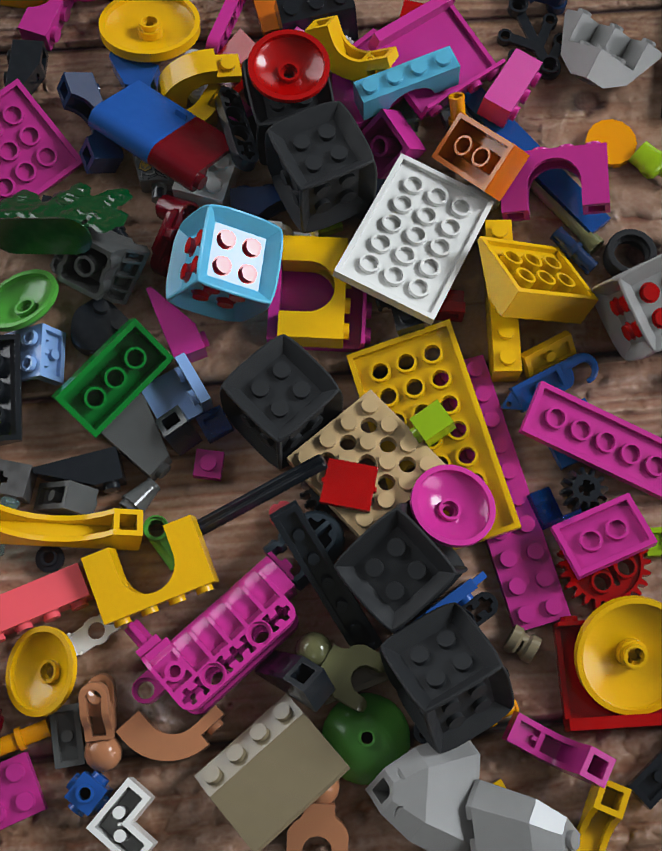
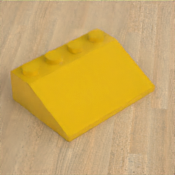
(533, 282)

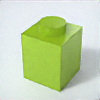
(432, 424)

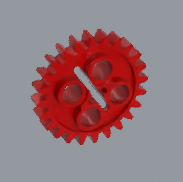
(627, 585)

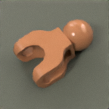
(99, 723)
(319, 821)

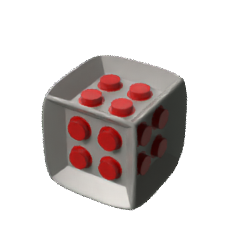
(633, 309)

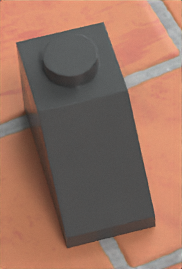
(65, 498)

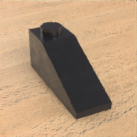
(95, 469)

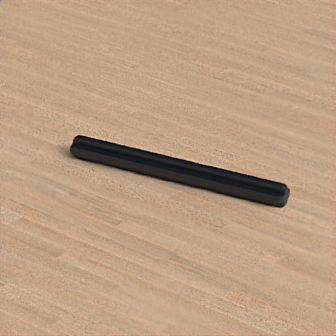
(262, 493)

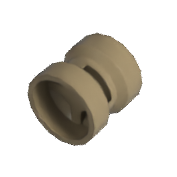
(528, 647)

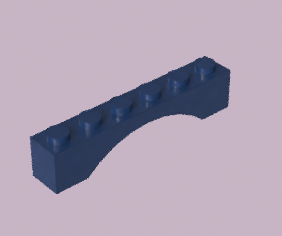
(265, 201)

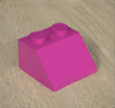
(389, 137)

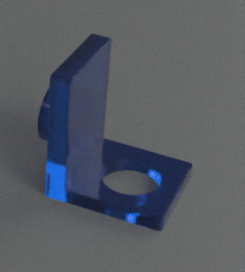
(547, 509)

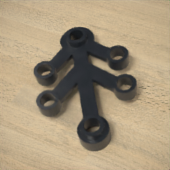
(533, 42)

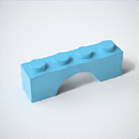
(433, 71)

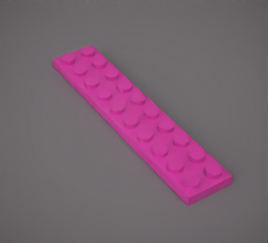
(521, 556)

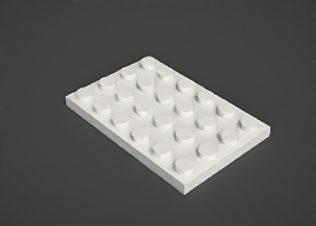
(414, 238)

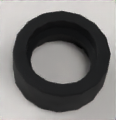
(627, 236)

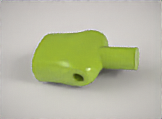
(647, 160)

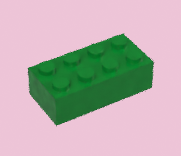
(113, 377)

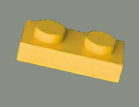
(548, 353)

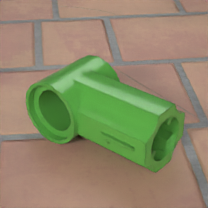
(161, 542)

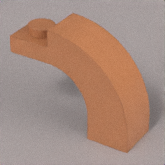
(152, 743)

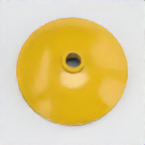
(41, 671)

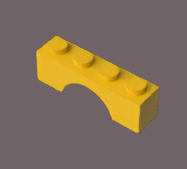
(601, 815)

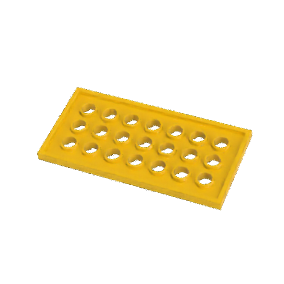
(458, 387)

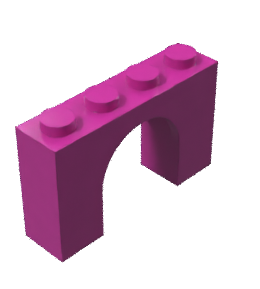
(585, 161)

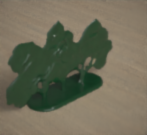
(56, 223)

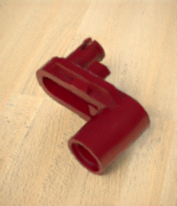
(172, 212)

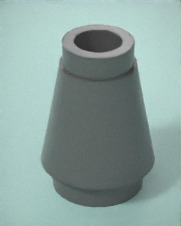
(140, 496)

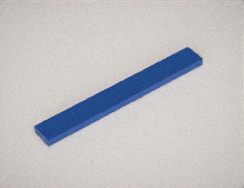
(553, 181)

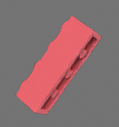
(44, 600)

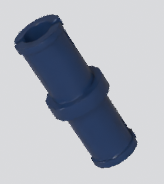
(574, 250)

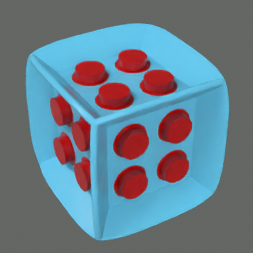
(224, 263)

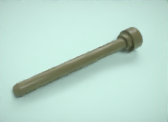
(590, 241)

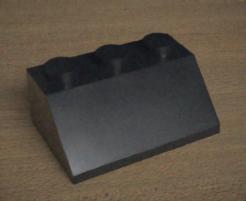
(303, 12)

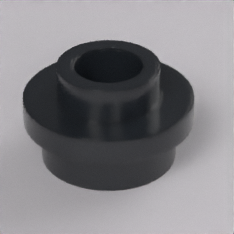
(53, 566)

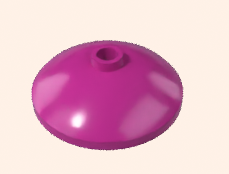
(461, 495)

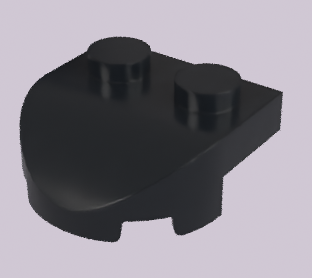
(94, 325)

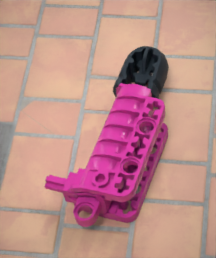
(228, 627)

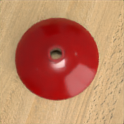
(288, 54)

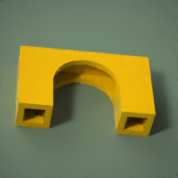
(326, 325)
(191, 573)

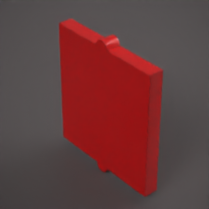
(348, 485)

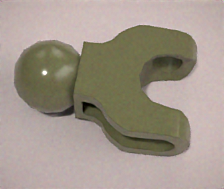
(340, 665)

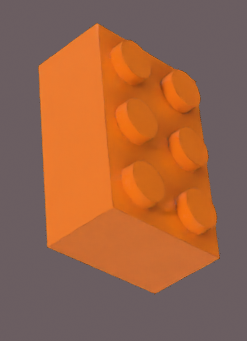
(480, 156)

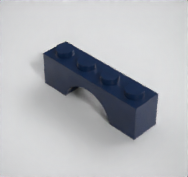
(80, 95)

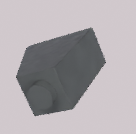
(139, 439)

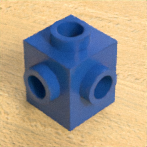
(99, 791)

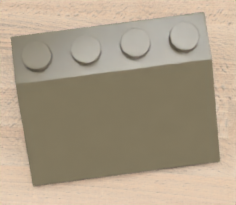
(271, 773)

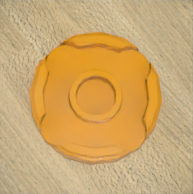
(619, 138)

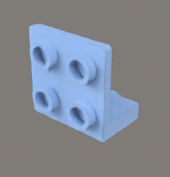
(42, 353)
(178, 387)

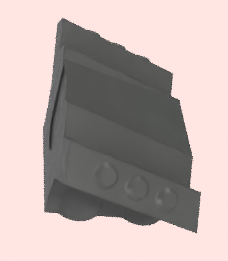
(106, 269)

